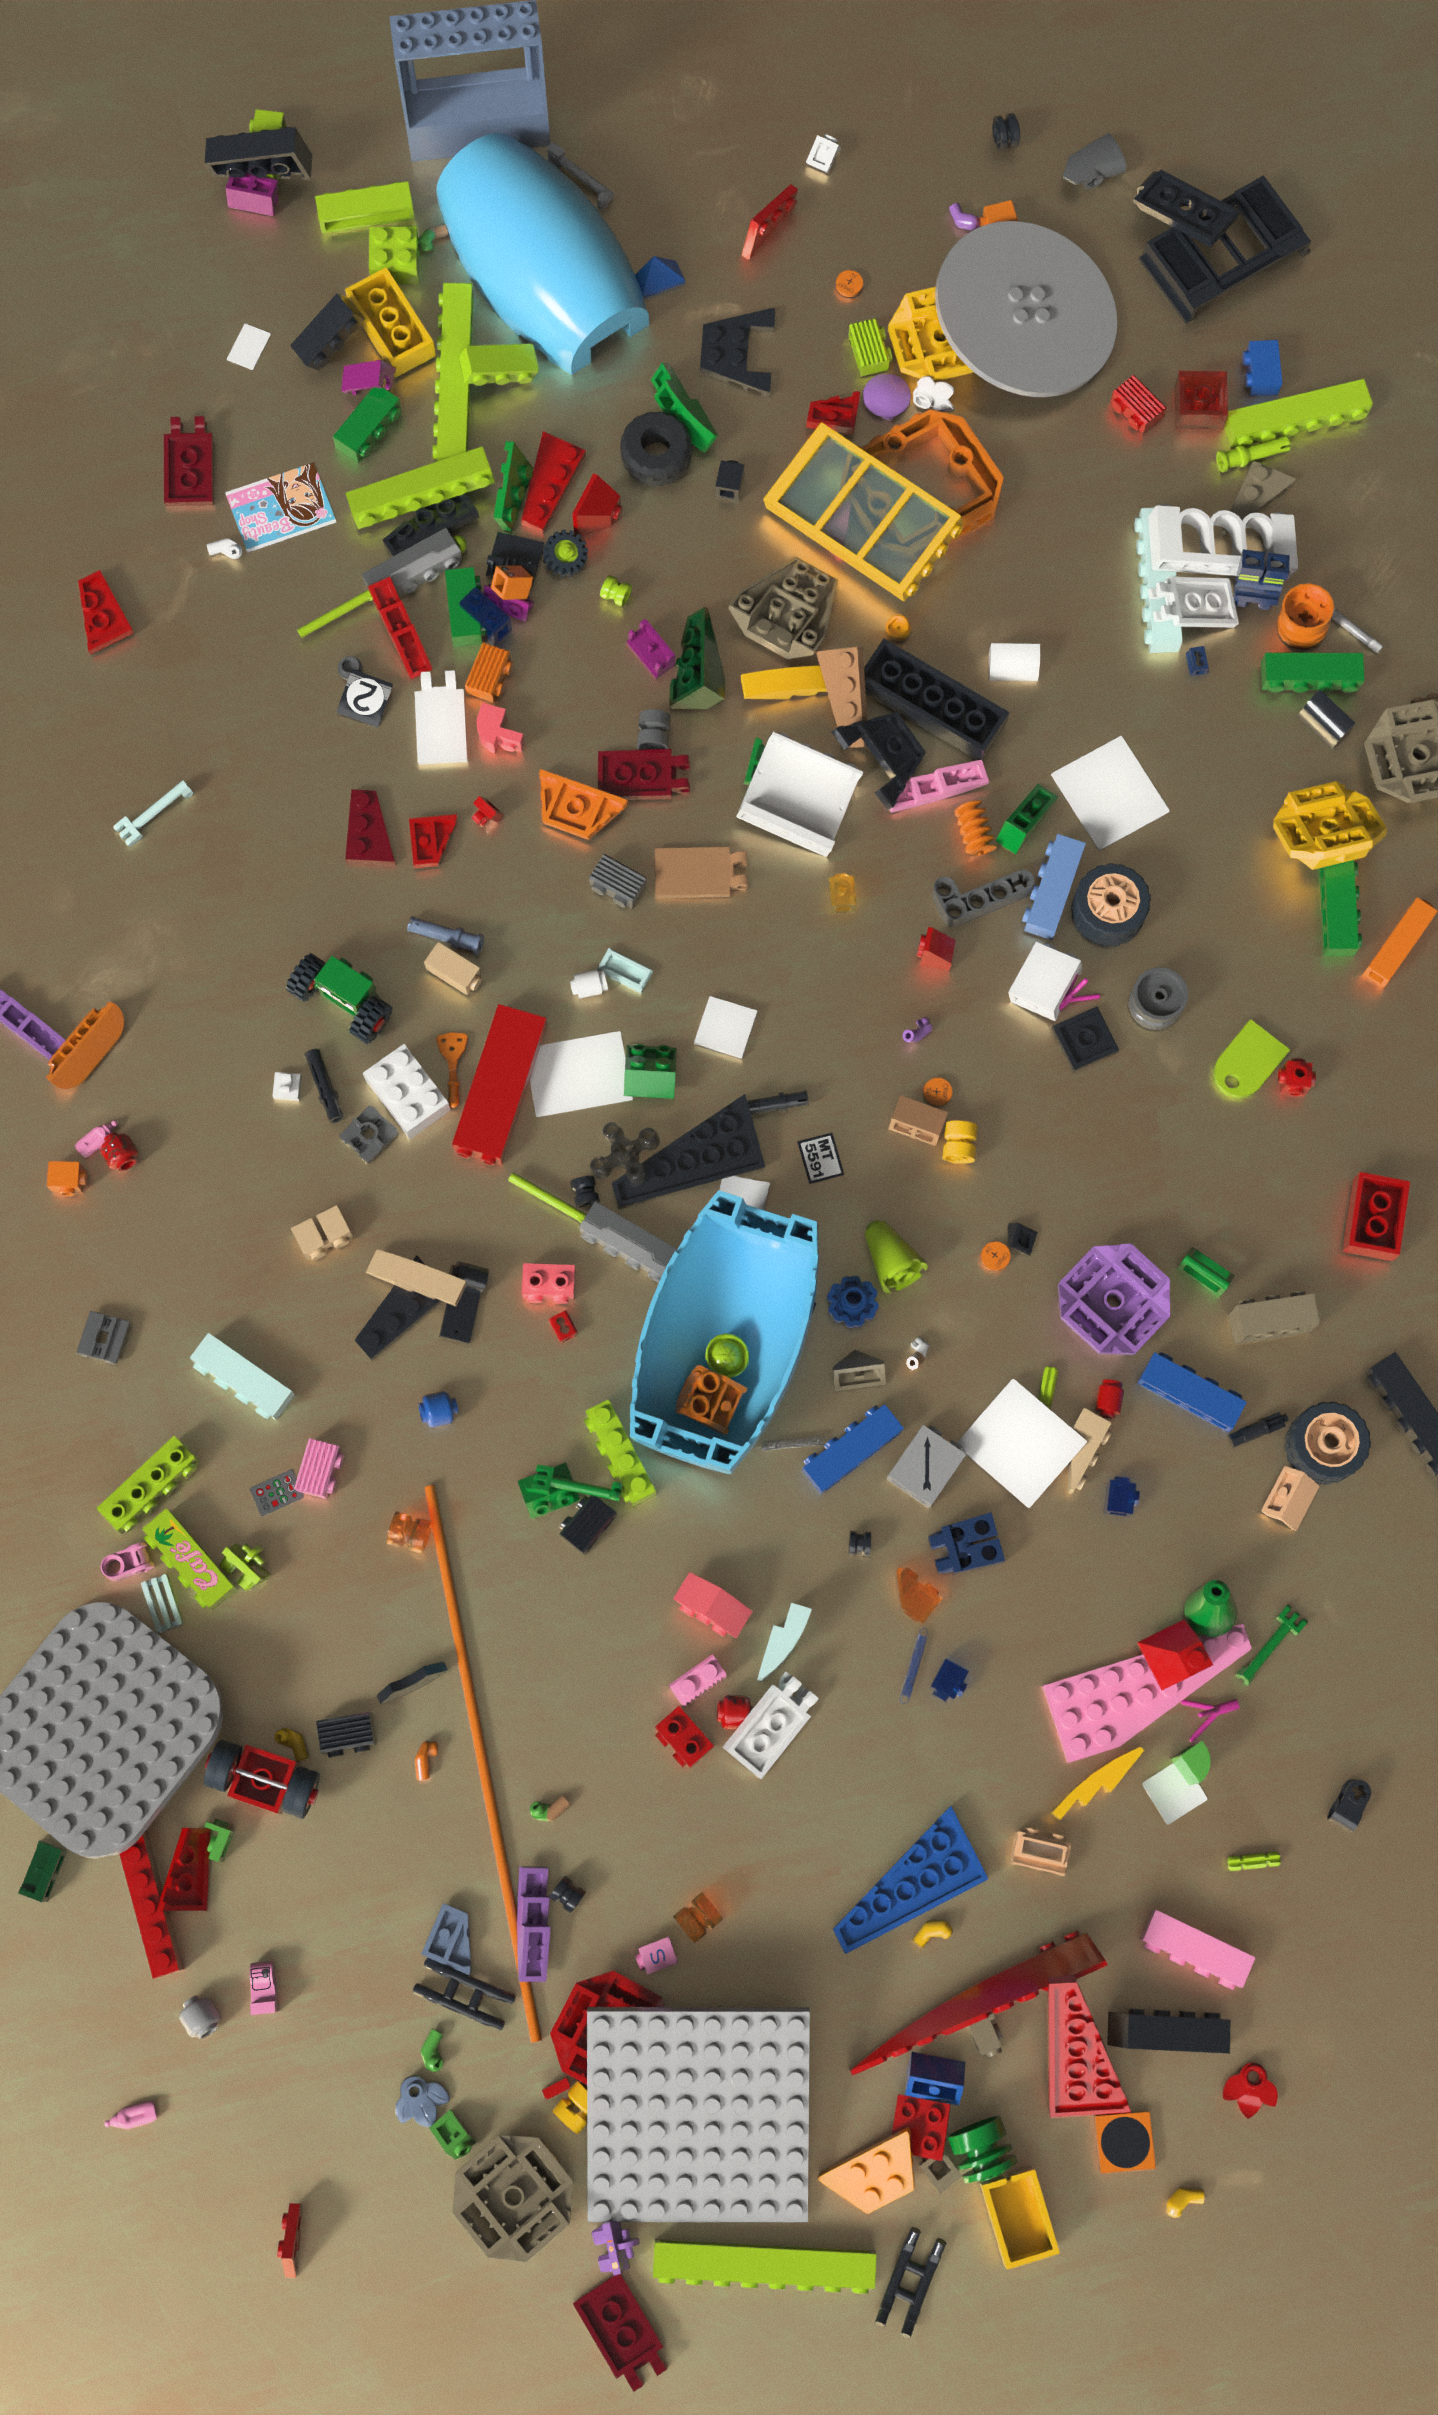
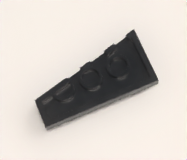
(429, 520)

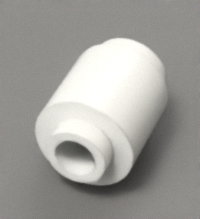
(589, 983)

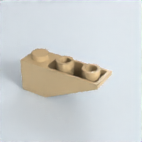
(1094, 1431)

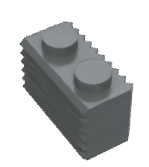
(617, 881)

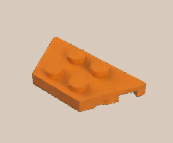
(576, 806)

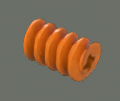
(973, 828)

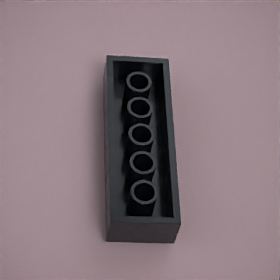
(933, 700)

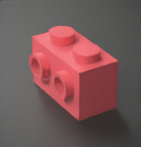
(548, 1282)

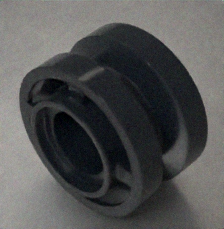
(1006, 131)

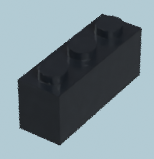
(327, 332)

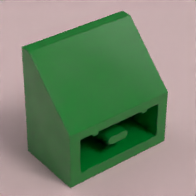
(650, 1071)

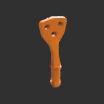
(452, 1058)

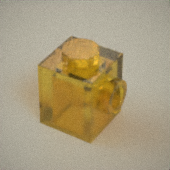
(842, 894)

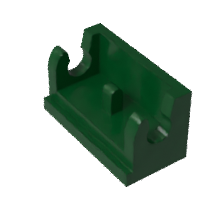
(43, 1871)

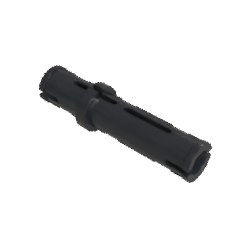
(328, 1095)
(780, 1102)

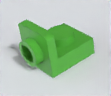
(219, 1845)
(452, 2135)

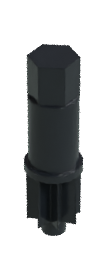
(1257, 1429)

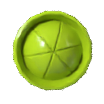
(727, 1355)

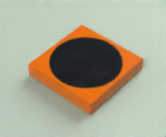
(1124, 2142)

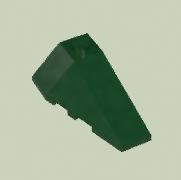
(700, 671)

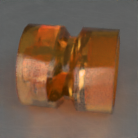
(409, 1532)
(698, 1917)

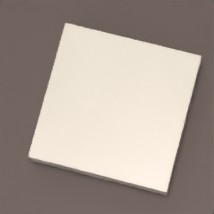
(725, 1027)

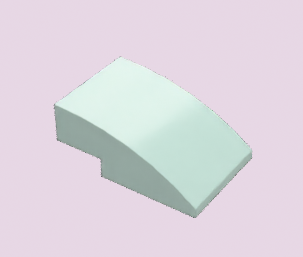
(784, 1640)

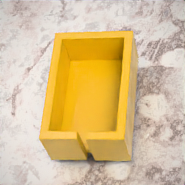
(1019, 2218)

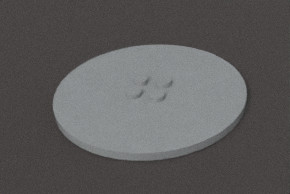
(1026, 309)

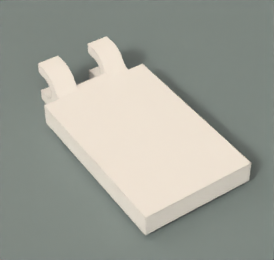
(1196, 602)
(440, 721)
(771, 1725)

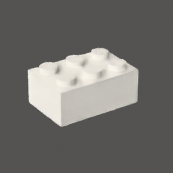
(406, 1091)

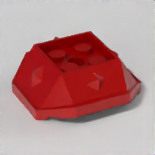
(570, 2029)

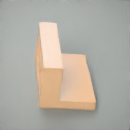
(1290, 1497)

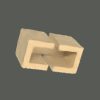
(311, 1240)

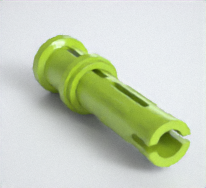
(1242, 456)

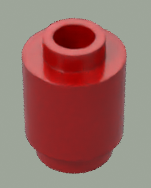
(1109, 1399)

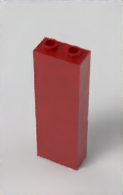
(499, 1085)

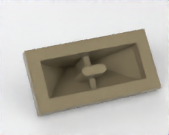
(858, 1371)

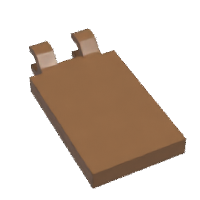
(698, 872)

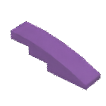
(28, 1026)
(532, 1926)

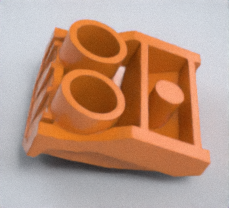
(709, 1398)

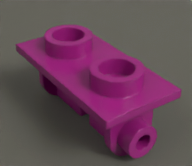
(516, 608)

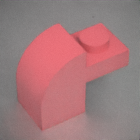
(492, 733)

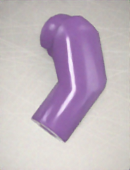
(964, 220)
(916, 1035)

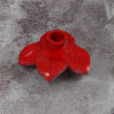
(1250, 2094)

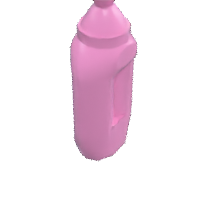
(94, 1139)
(134, 2115)

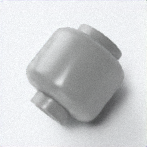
(199, 2017)

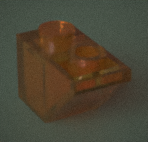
(913, 1597)

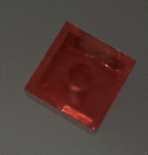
(1201, 400)

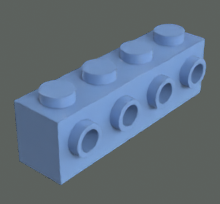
(1054, 887)

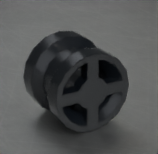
(859, 1544)

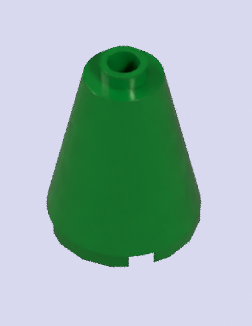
(1211, 1609)

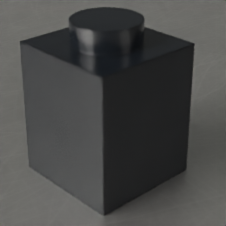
(729, 480)

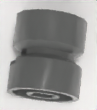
(653, 729)

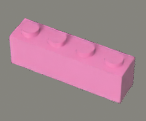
(1197, 1949)

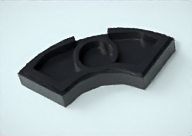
(412, 1682)

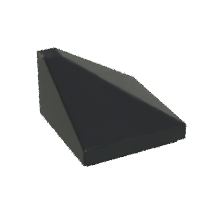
(1021, 1238)

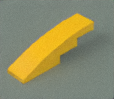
(783, 683)
(1106, 1777)

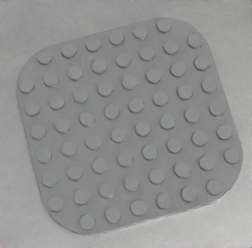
(103, 1729)

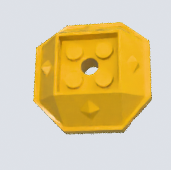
(915, 343)
(1328, 825)

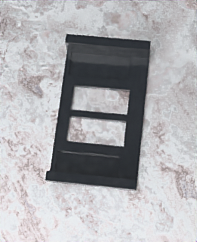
(1189, 278)

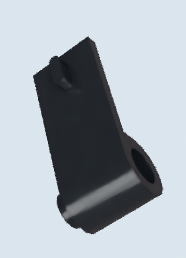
(459, 1320)

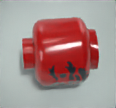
(733, 1711)

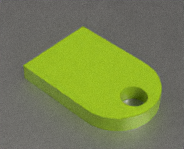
(1248, 1059)

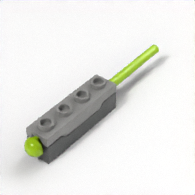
(407, 571)
(611, 1231)

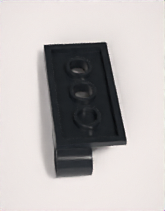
(1164, 196)

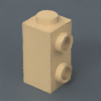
(453, 969)

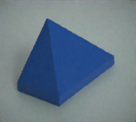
(659, 276)

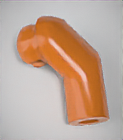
(421, 1759)

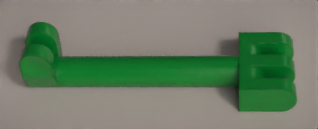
(550, 1481)
(1287, 1624)

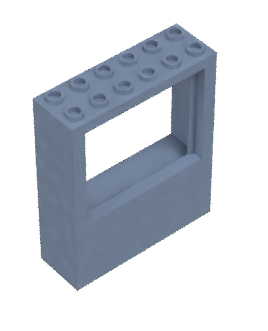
(457, 109)

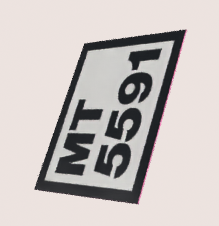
(820, 1158)

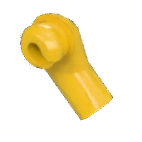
(1182, 2198)

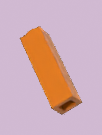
(1400, 942)

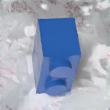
(1263, 368)
(935, 2078)

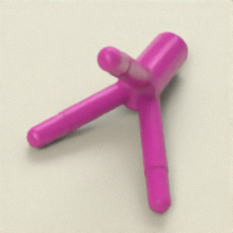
(1070, 993)
(1212, 1710)

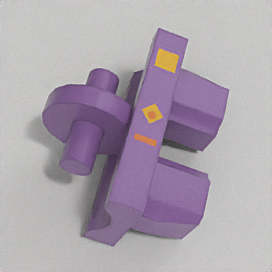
(618, 2245)

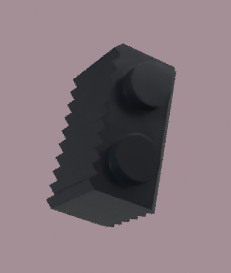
(587, 1524)
(346, 1733)

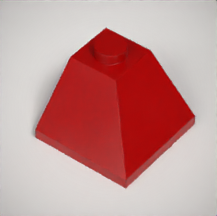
(596, 507)
(1174, 1654)

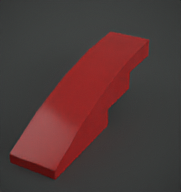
(399, 627)

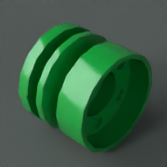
(982, 2149)

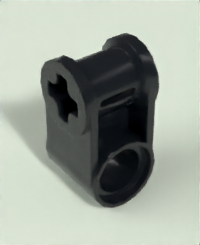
(1348, 1808)

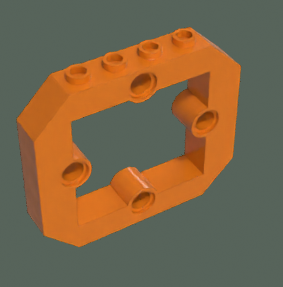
(961, 445)

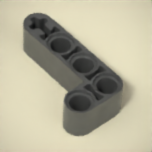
(984, 893)

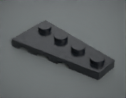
(394, 1318)

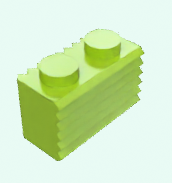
(869, 347)

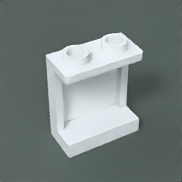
(1044, 980)

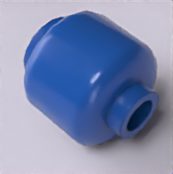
(437, 1409)

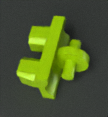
(248, 1561)

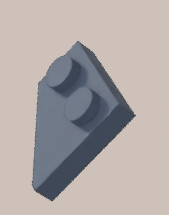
(450, 1939)

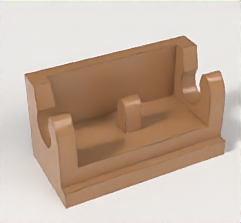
(917, 1120)

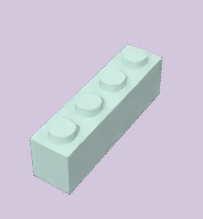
(241, 1376)

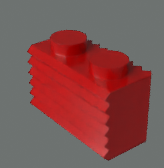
(1137, 404)

